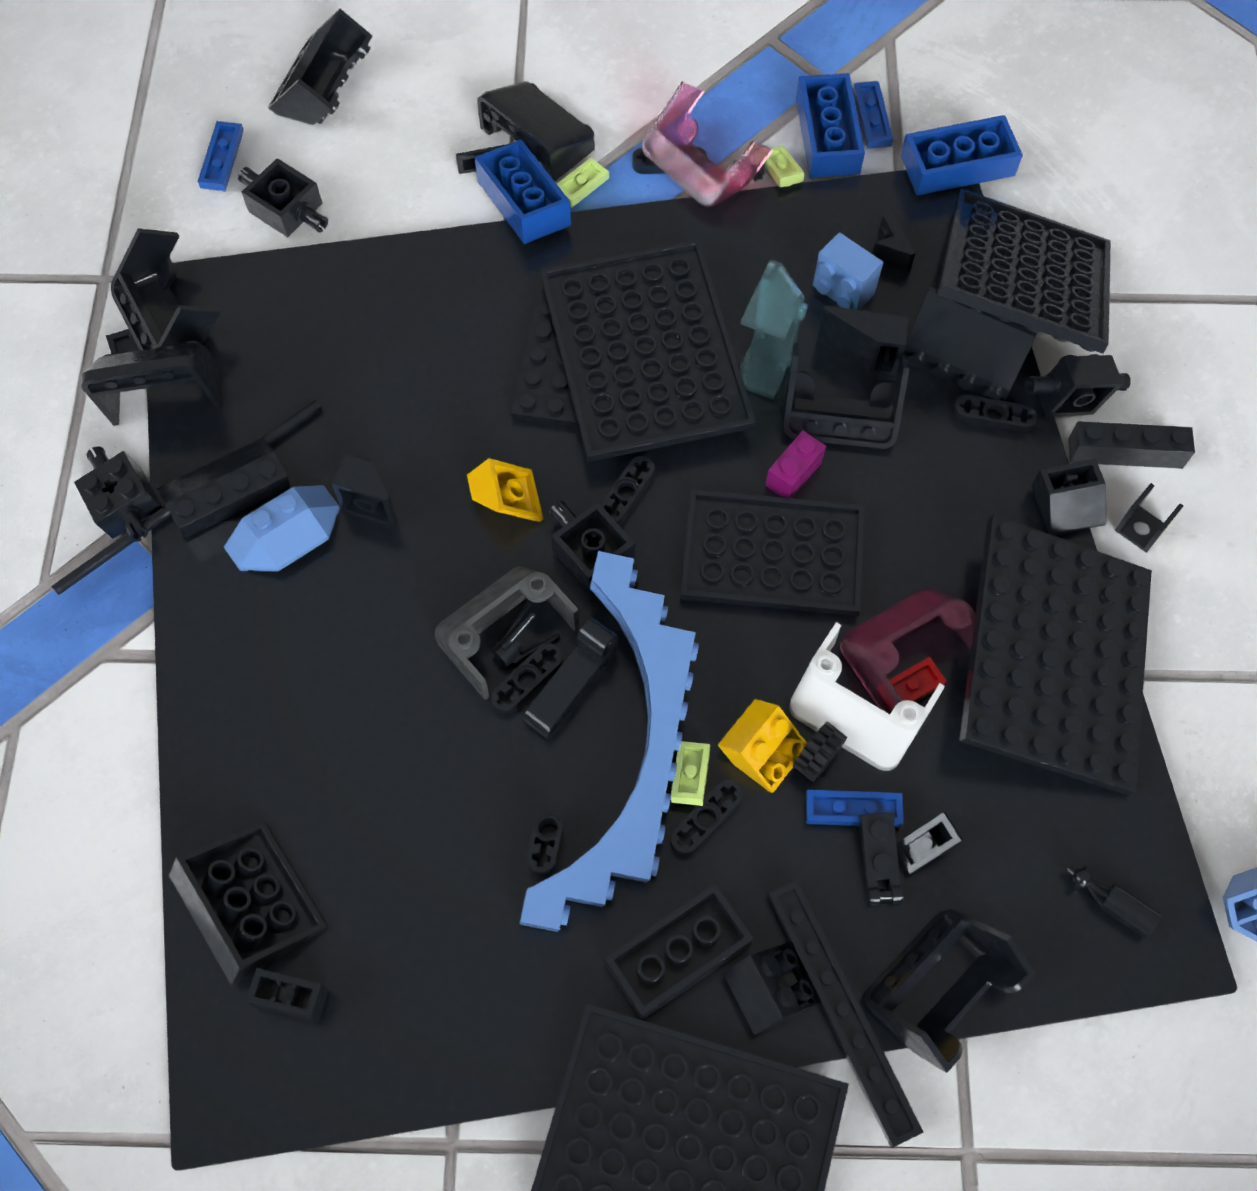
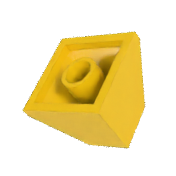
(505, 489)

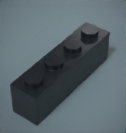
(1131, 444)

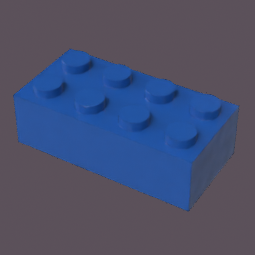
(829, 125)
(961, 155)
(523, 191)

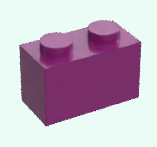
(795, 465)

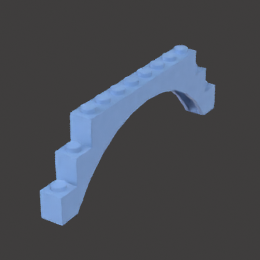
(631, 841)

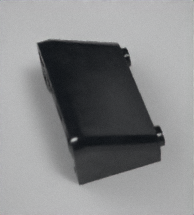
(542, 124)

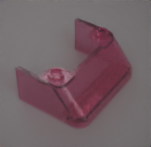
(671, 150)
(870, 645)

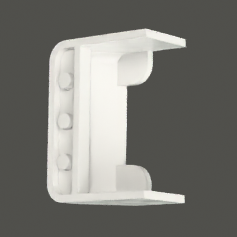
(871, 732)

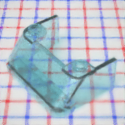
(776, 317)

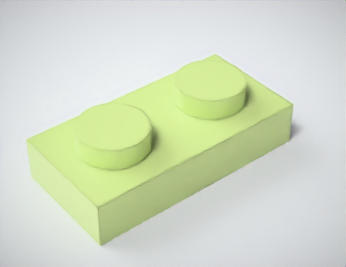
(783, 167)
(583, 181)
(690, 773)

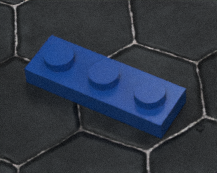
(872, 114)
(220, 156)
(844, 807)

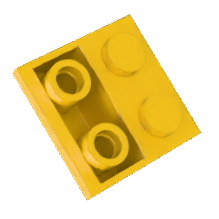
(763, 744)

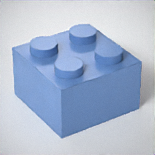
(847, 273)

